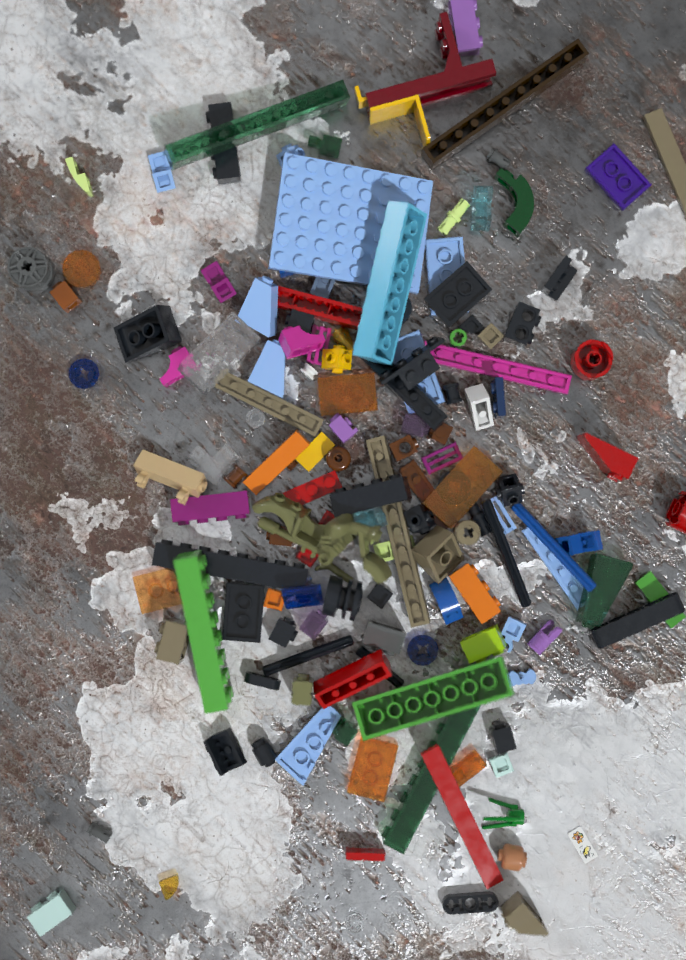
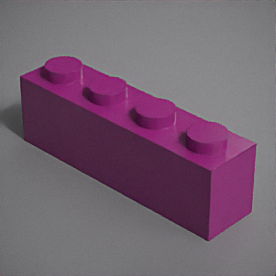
(211, 506)

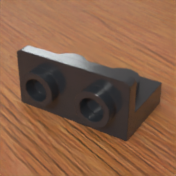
(559, 279)

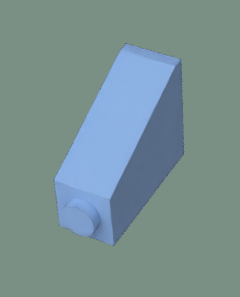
(261, 306)
(270, 369)

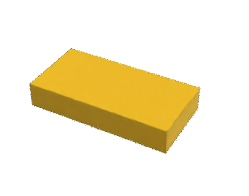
(315, 452)

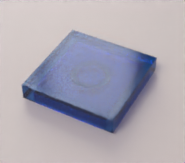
(302, 596)

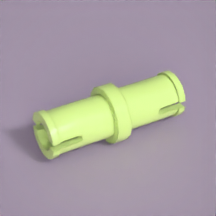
(453, 216)

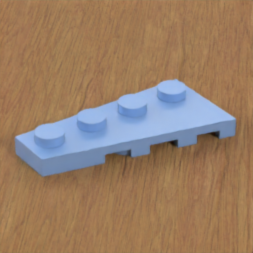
(304, 749)

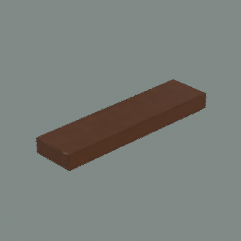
(419, 485)

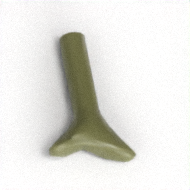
(336, 570)

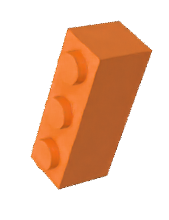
(475, 592)

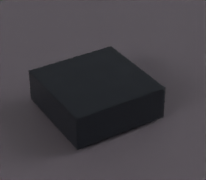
(379, 595)

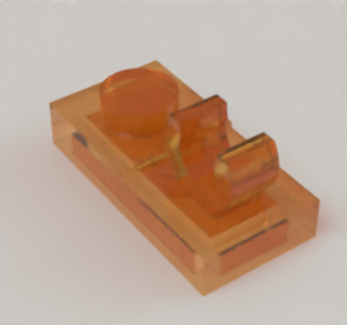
(467, 767)

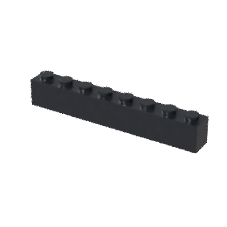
(236, 567)

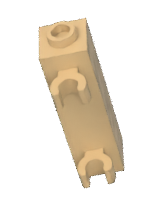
(171, 474)

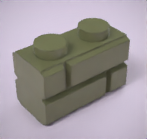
(302, 689)

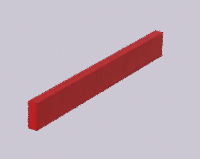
(461, 816)

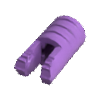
(542, 640)

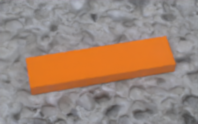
(276, 462)

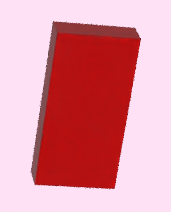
(365, 854)

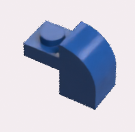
(581, 542)
(446, 601)

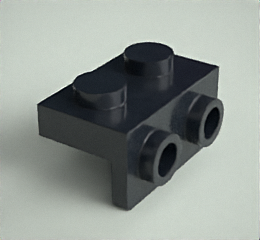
(224, 751)

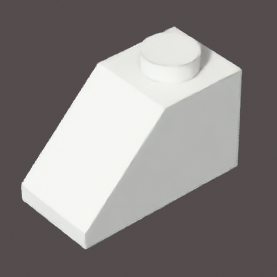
(479, 406)

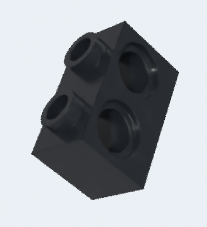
(518, 323)

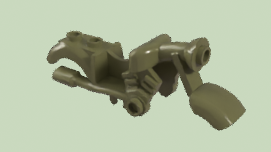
(325, 539)

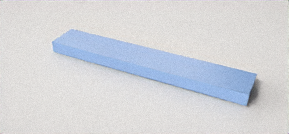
(564, 578)

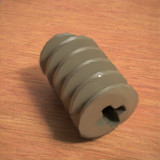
(459, 532)

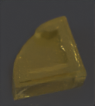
(169, 886)

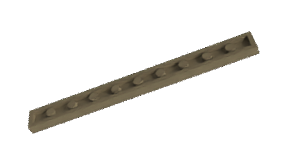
(399, 538)

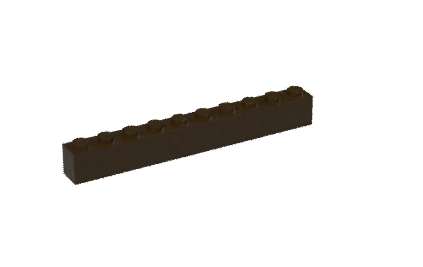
(504, 104)

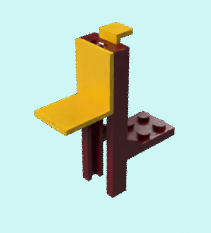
(414, 94)

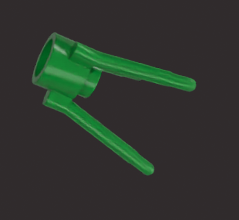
(513, 817)

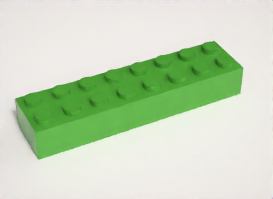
(203, 631)
(433, 698)

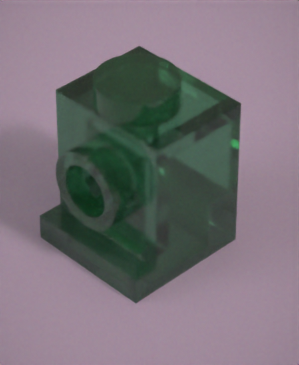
(345, 731)

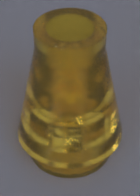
(343, 338)

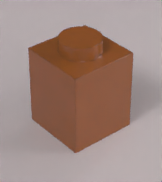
(65, 296)

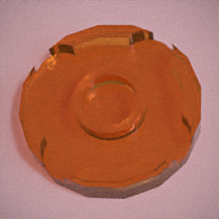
(81, 269)

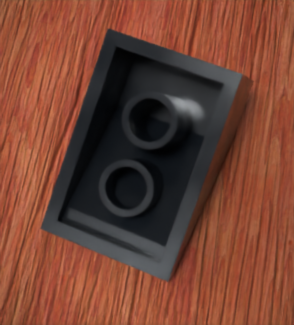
(147, 333)

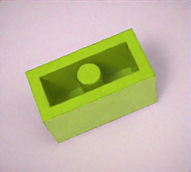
(483, 644)

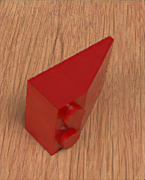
(609, 459)

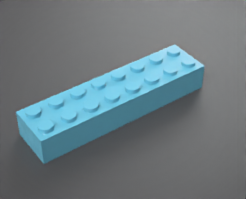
(390, 283)

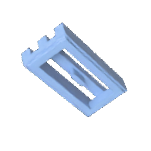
(512, 526)

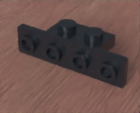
(416, 367)

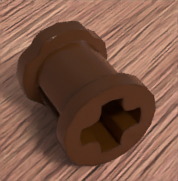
(235, 476)

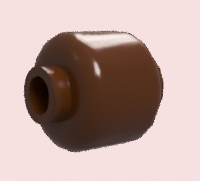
(338, 466)

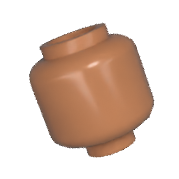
(512, 857)

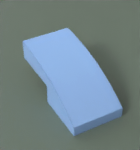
(161, 172)

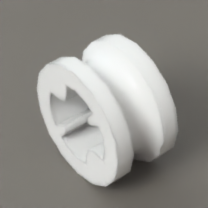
(308, 371)

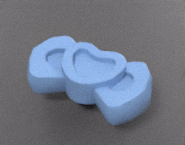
(522, 677)

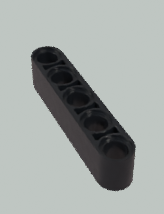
(637, 620)

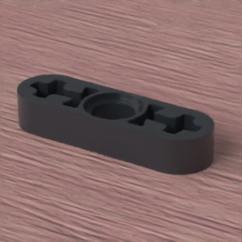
(464, 896)

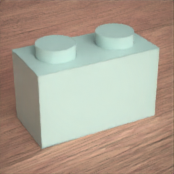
(51, 912)

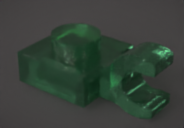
(328, 147)

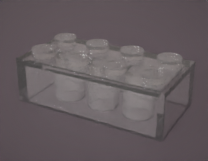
(218, 353)

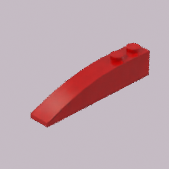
(322, 308)

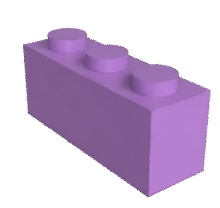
(465, 26)

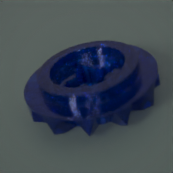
(75, 371)
(422, 659)

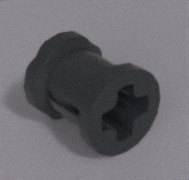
(452, 393)

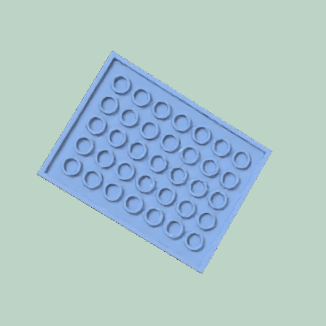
(334, 216)

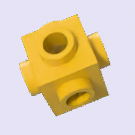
(340, 360)

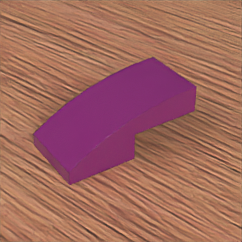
(218, 282)

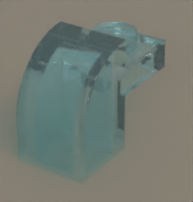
(481, 208)
(372, 518)

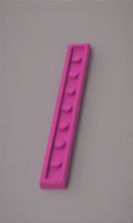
(498, 367)

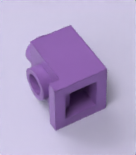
(342, 427)

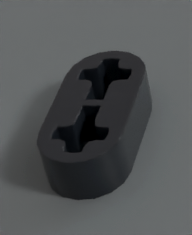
(262, 680)

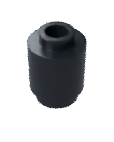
(264, 752)

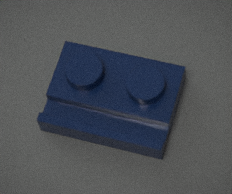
(497, 390)

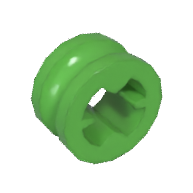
(452, 335)

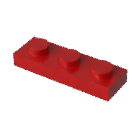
(314, 489)

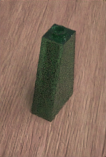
(609, 577)

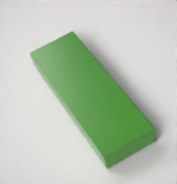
(654, 590)

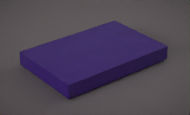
(618, 177)

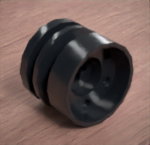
(342, 598)

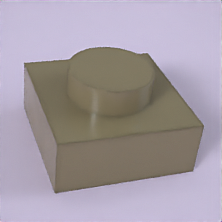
(490, 336)

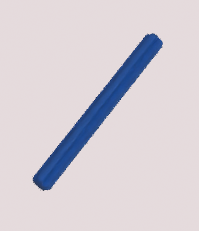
(554, 547)

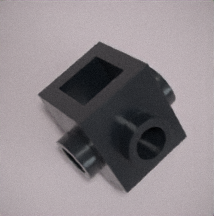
(509, 490)
(419, 519)

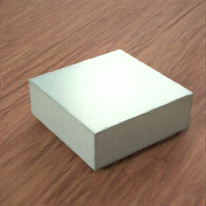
(501, 764)

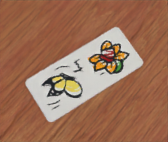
(582, 845)

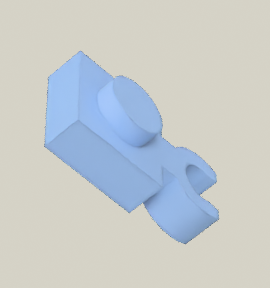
(513, 630)

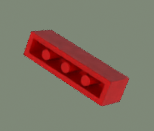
(352, 678)

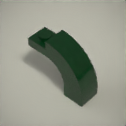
(523, 201)

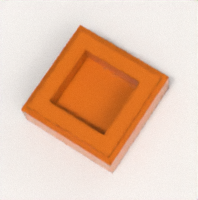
(274, 599)

